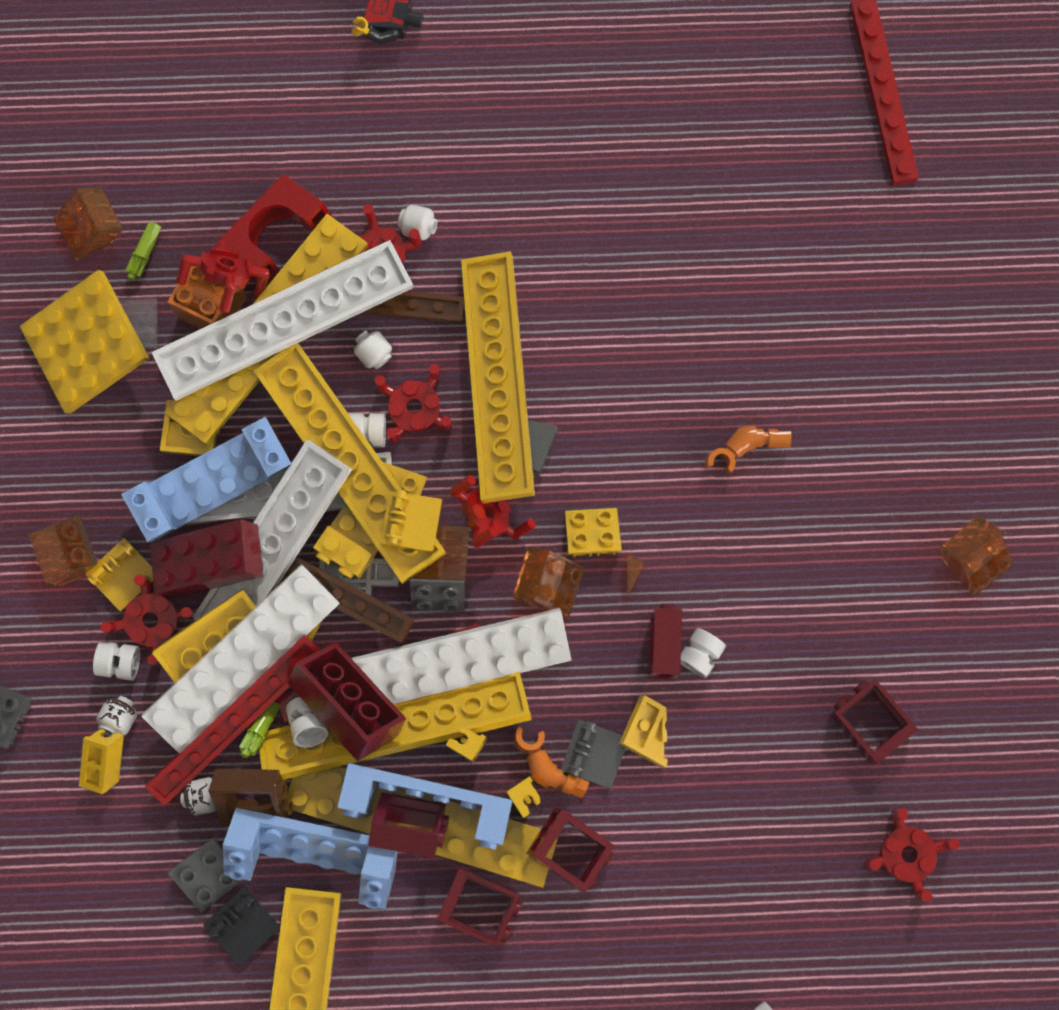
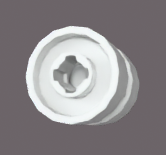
(372, 427)
(701, 653)
(107, 660)
(305, 727)

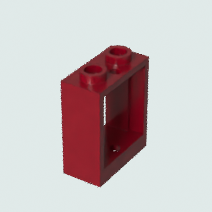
(665, 642)
(906, 726)
(411, 812)
(547, 837)
(503, 930)

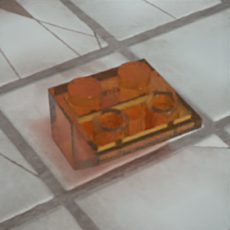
(87, 222)
(63, 551)
(977, 554)
(454, 563)
(548, 581)

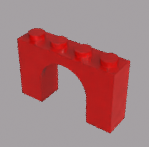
(281, 201)

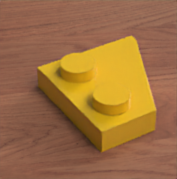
(647, 731)

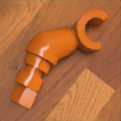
(747, 439)
(545, 771)

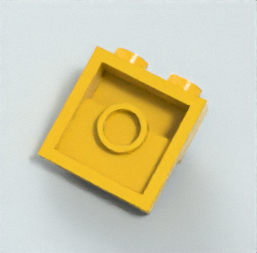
(180, 441)
(346, 545)

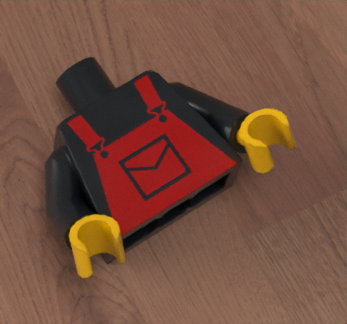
(387, 20)

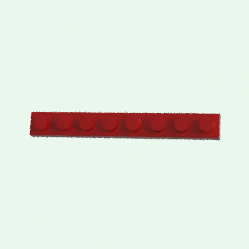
(884, 92)
(229, 724)

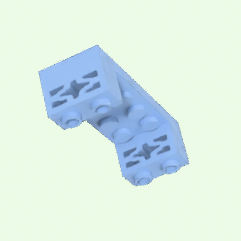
(207, 481)
(361, 784)
(308, 843)

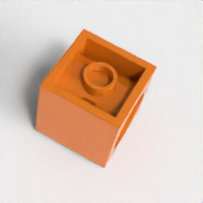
(200, 301)

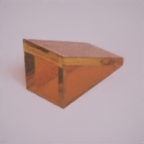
(633, 568)

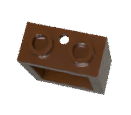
(229, 782)

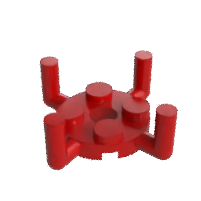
(379, 235)
(226, 268)
(410, 392)
(486, 527)
(136, 611)
(924, 859)

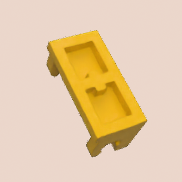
(470, 747)
(101, 761)
(523, 791)

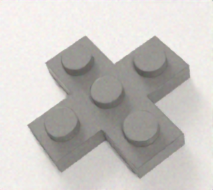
(377, 574)

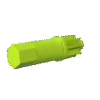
(143, 250)
(256, 734)

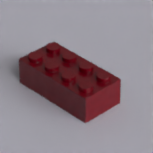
(206, 559)
(346, 701)

